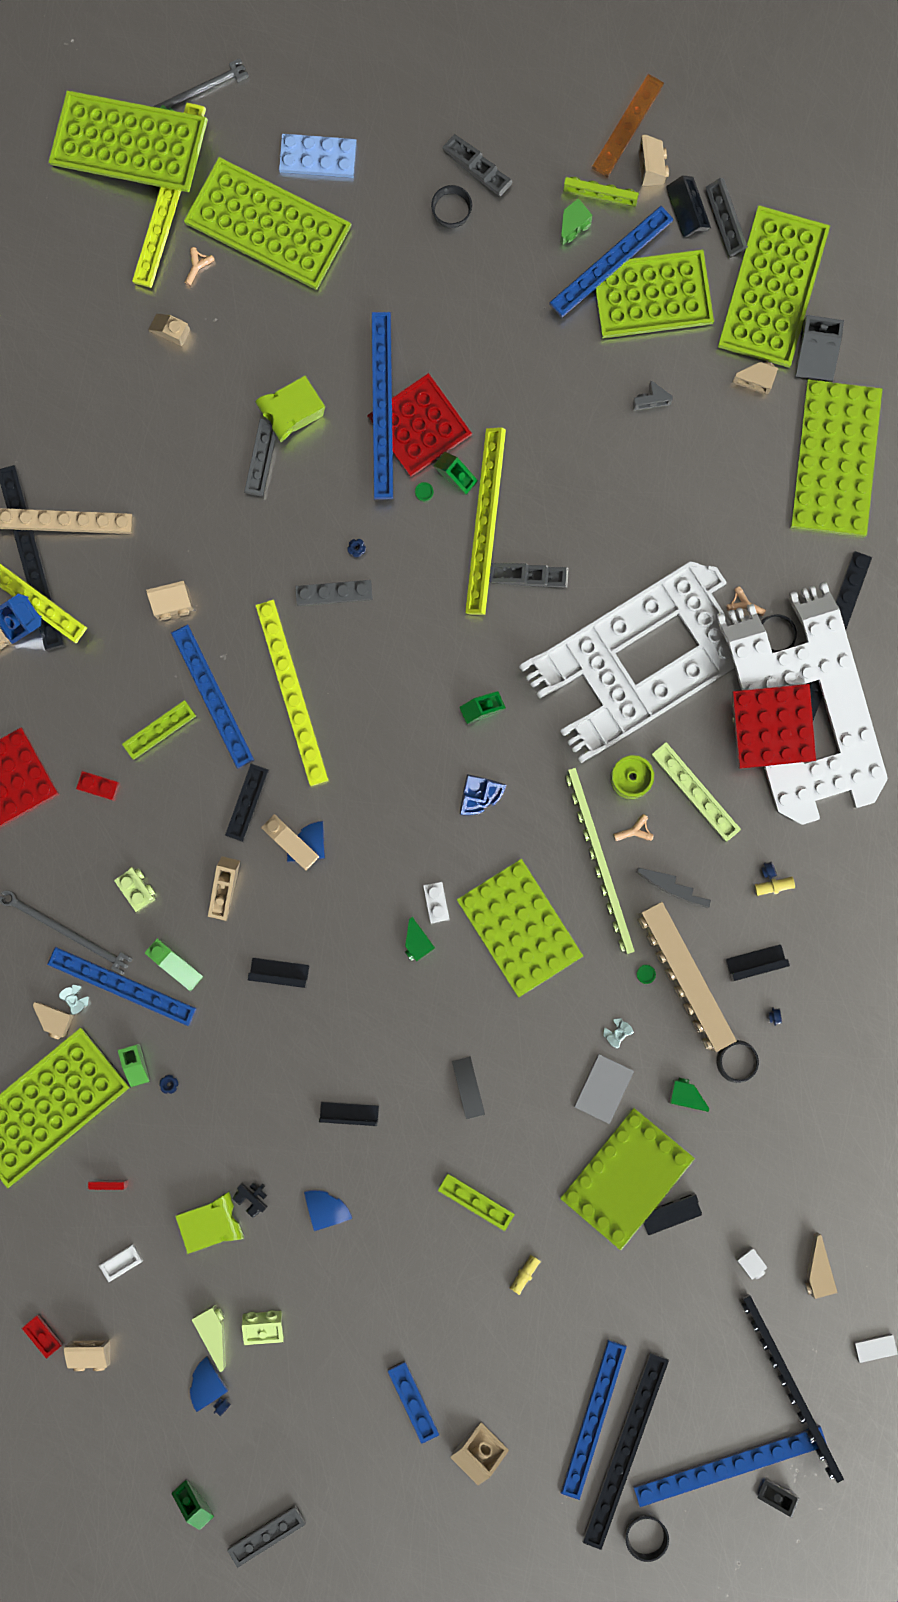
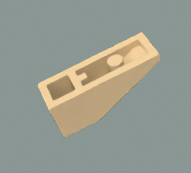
(290, 842)
(223, 887)
(819, 1273)

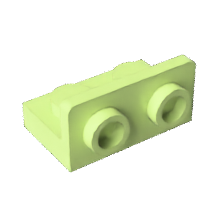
(135, 889)
(262, 1327)

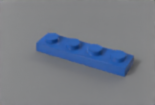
(413, 1402)

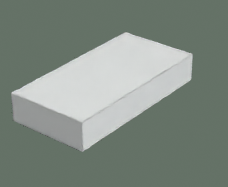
(120, 1263)
(875, 1348)

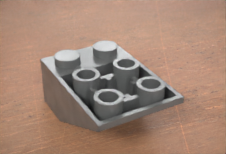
(819, 347)

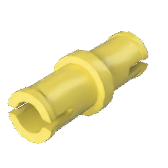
(775, 886)
(524, 1274)

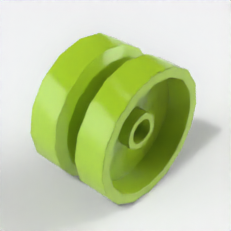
(624, 785)

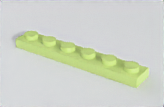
(696, 792)

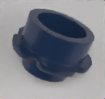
(356, 552)
(769, 870)
(775, 1016)
(168, 1089)
(221, 1406)

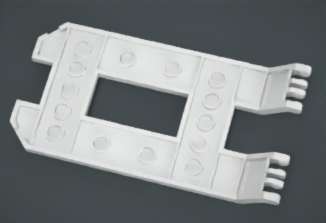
(594, 656)
(831, 662)

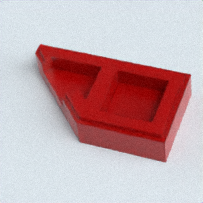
(108, 1185)

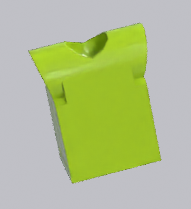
(291, 407)
(209, 1224)

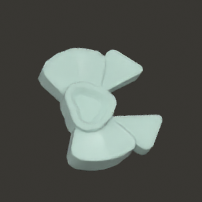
(72, 1001)
(623, 1030)

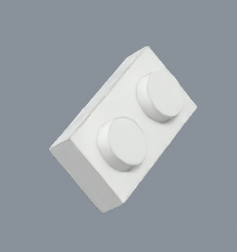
(436, 902)

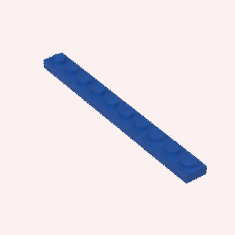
(382, 405)
(724, 1467)

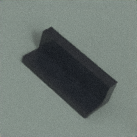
(688, 205)
(756, 962)
(279, 972)
(349, 1113)
(673, 1213)

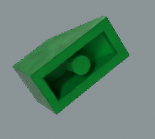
(455, 472)
(482, 707)
(417, 942)
(686, 1095)
(192, 1505)

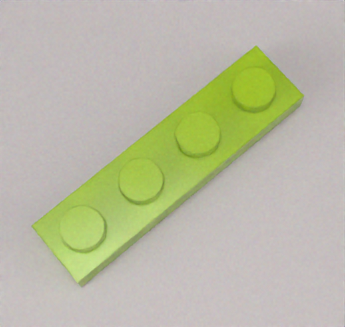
(598, 191)
(159, 730)
(476, 1202)

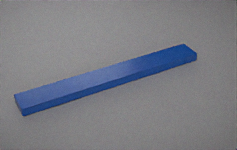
(611, 261)
(212, 696)
(121, 986)
(593, 1419)

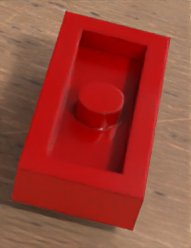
(97, 785)
(42, 1336)

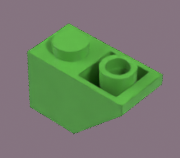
(575, 218)
(134, 1065)

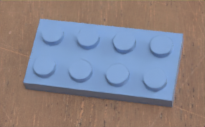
(317, 155)

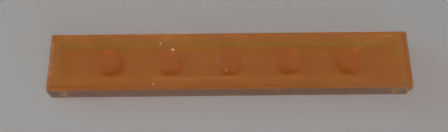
(628, 125)

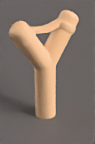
(196, 264)
(744, 602)
(635, 830)

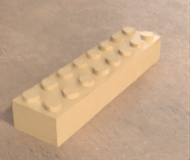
(687, 977)

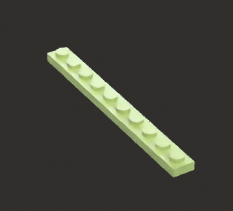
(601, 869)

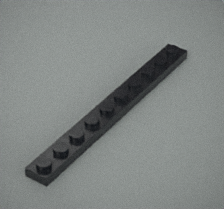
(29, 551)
(846, 602)
(794, 1396)
(625, 1451)

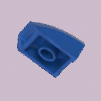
(18, 618)

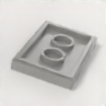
(604, 1089)

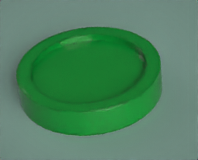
(424, 491)
(646, 974)

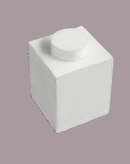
(751, 1263)

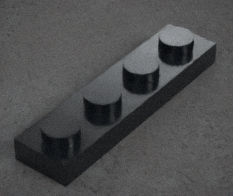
(247, 802)

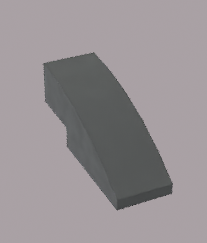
(468, 1087)

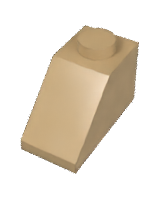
(170, 328)
(757, 377)
(53, 1020)

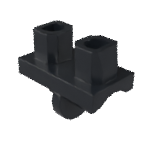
(257, 1204)

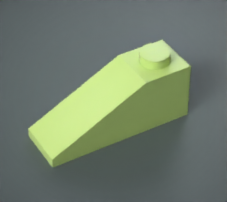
(211, 1329)

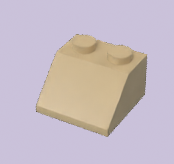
(652, 161)
(170, 600)
(87, 1354)
(479, 1454)

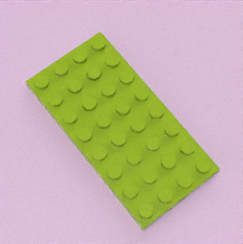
(128, 141)
(267, 223)
(774, 286)
(836, 458)
(54, 1103)

